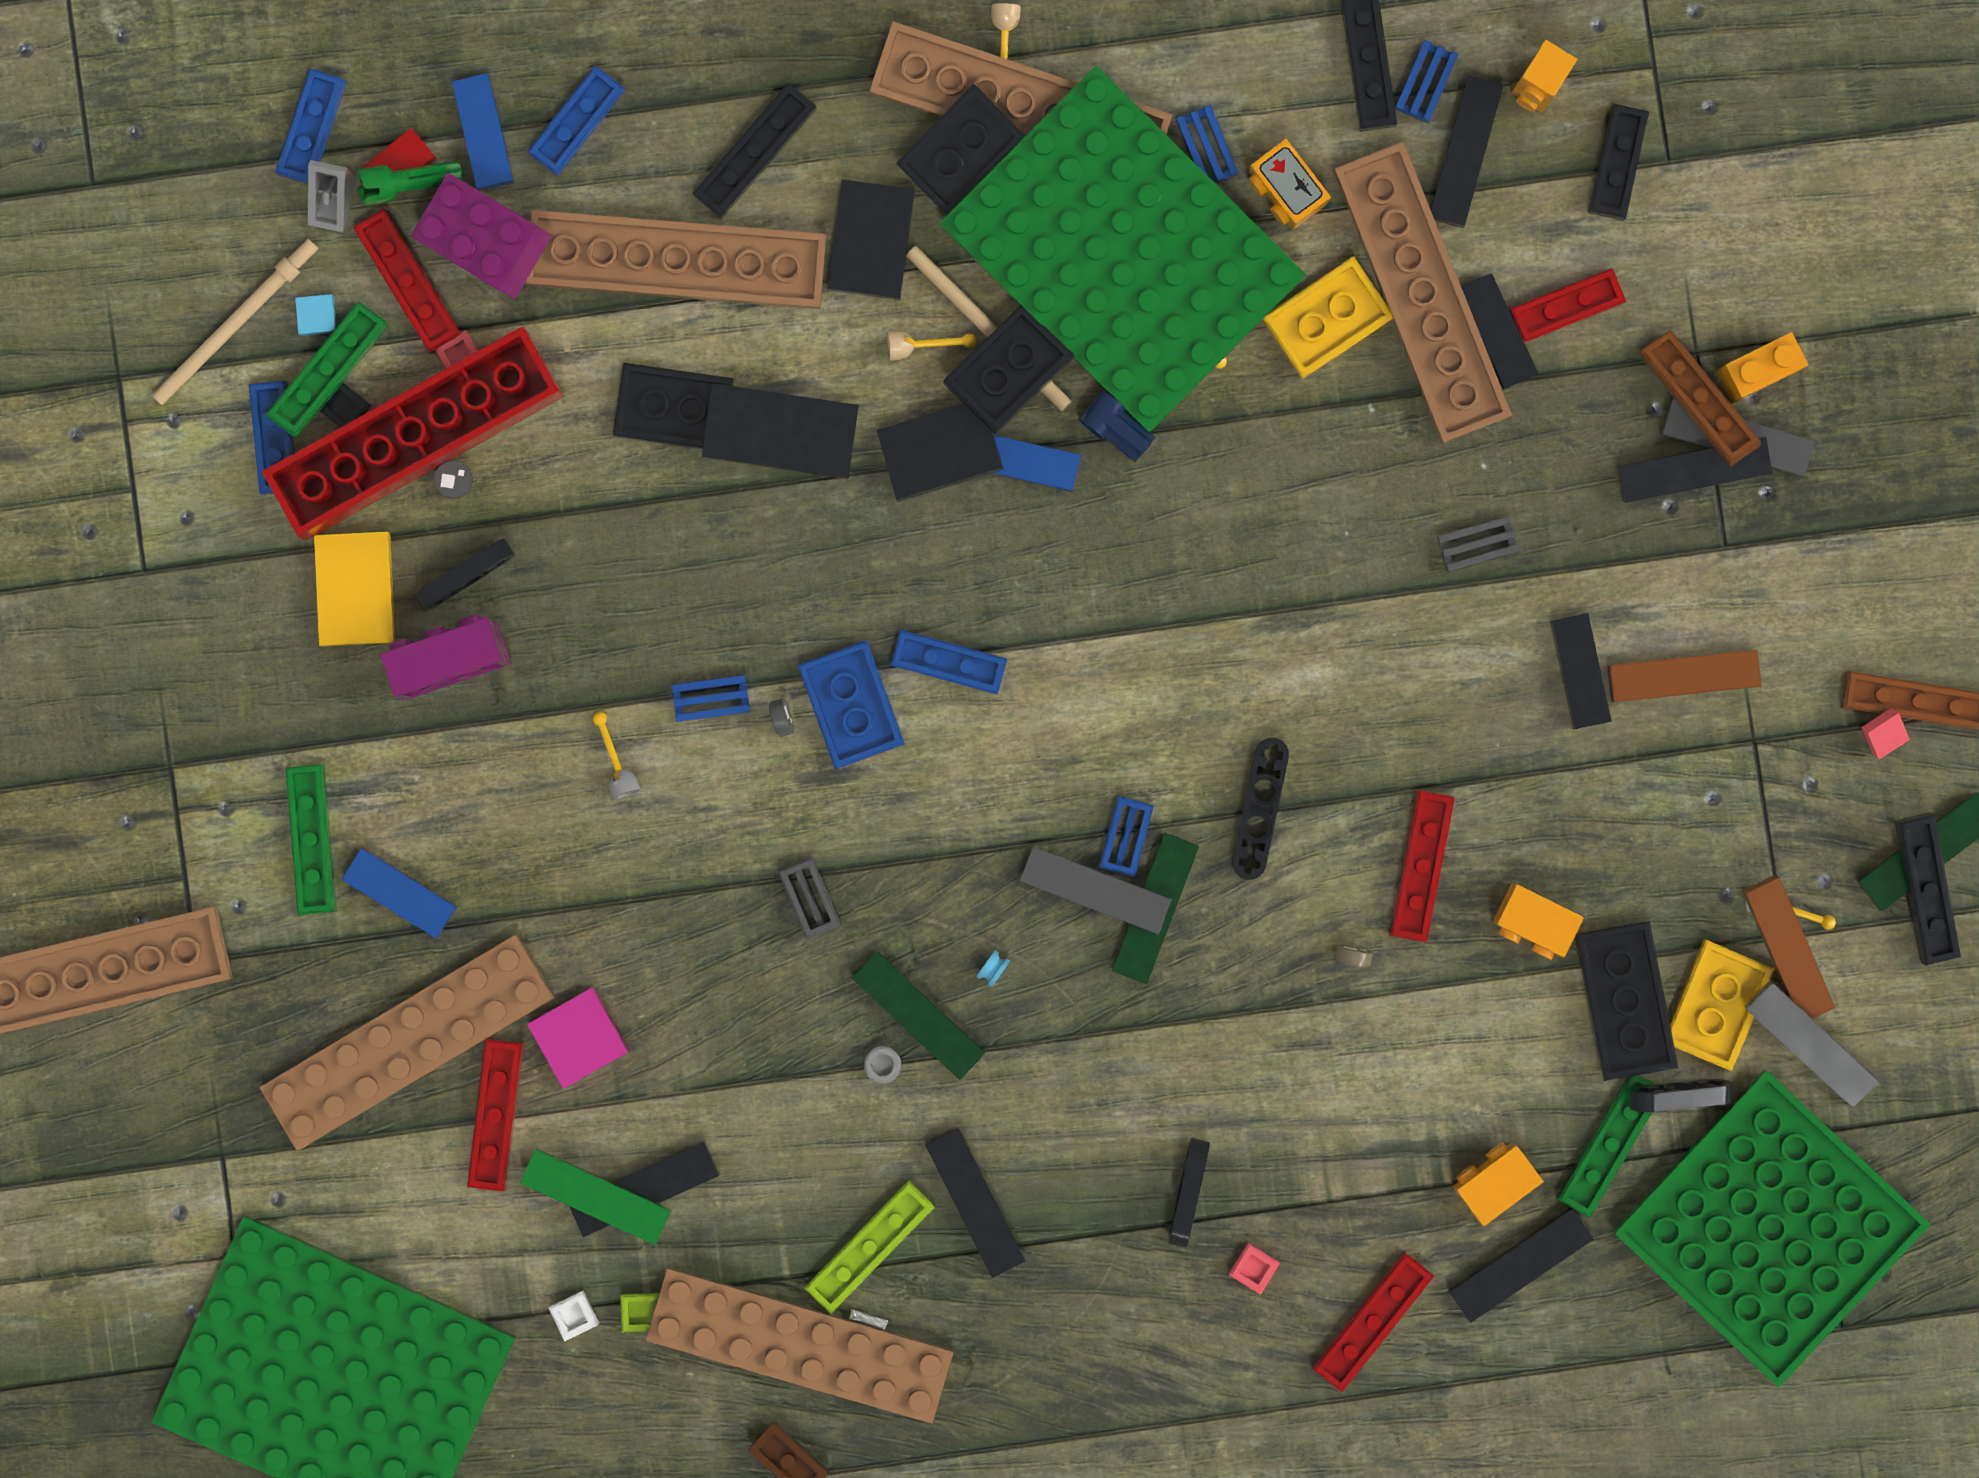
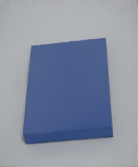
(851, 704)

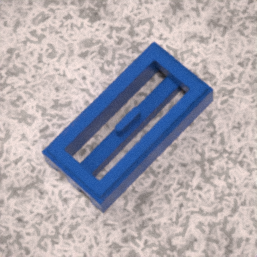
(1439, 53)
(1196, 117)
(679, 702)
(1118, 866)

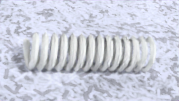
(867, 1319)

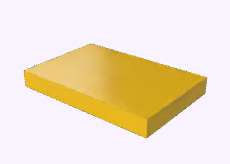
(1327, 318)
(354, 589)
(1711, 1009)

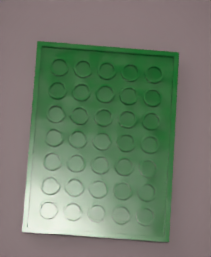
(1122, 249)
(329, 1367)

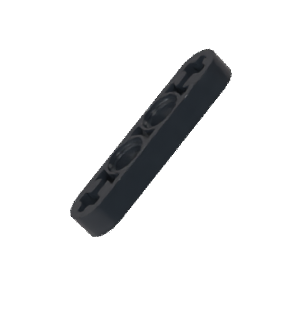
(1255, 807)

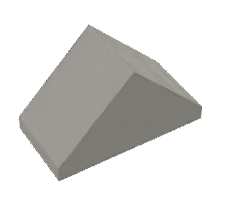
(329, 195)

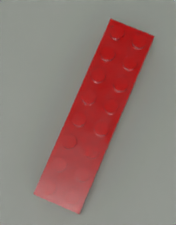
(413, 434)

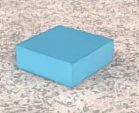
(316, 315)

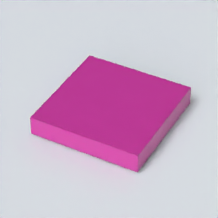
(578, 1037)

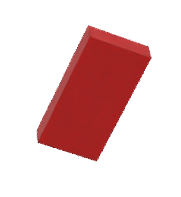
(404, 153)

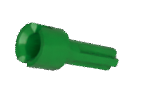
(383, 184)

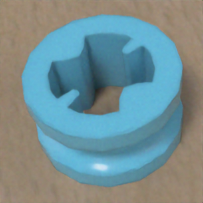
(993, 968)

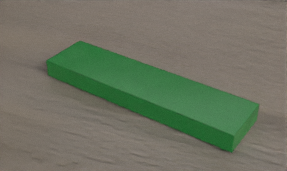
(327, 370)
(311, 839)
(1605, 1151)
(595, 1196)

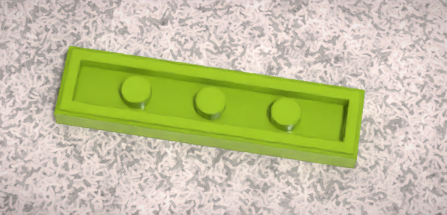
(869, 1247)

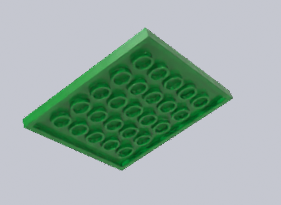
(1771, 1228)

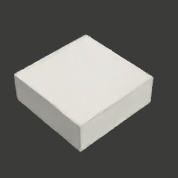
(573, 1315)

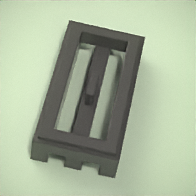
(1508, 535)
(822, 927)

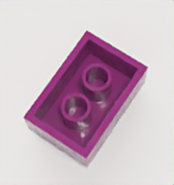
(481, 235)
(445, 657)

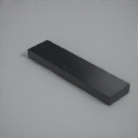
(1369, 64)
(754, 151)
(1465, 151)
(1689, 472)
(1927, 888)
(660, 1181)
(975, 1202)
(1520, 1265)

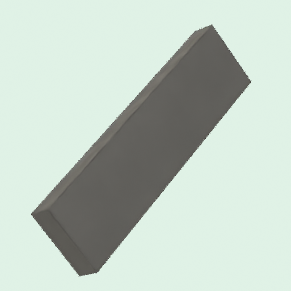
(1786, 451)
(1096, 890)
(1811, 1043)

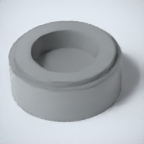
(882, 1064)

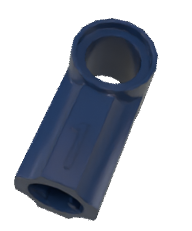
(1109, 421)

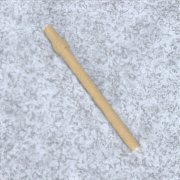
(285, 271)
(973, 313)

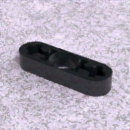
(464, 575)
(1680, 1095)
(1188, 1192)

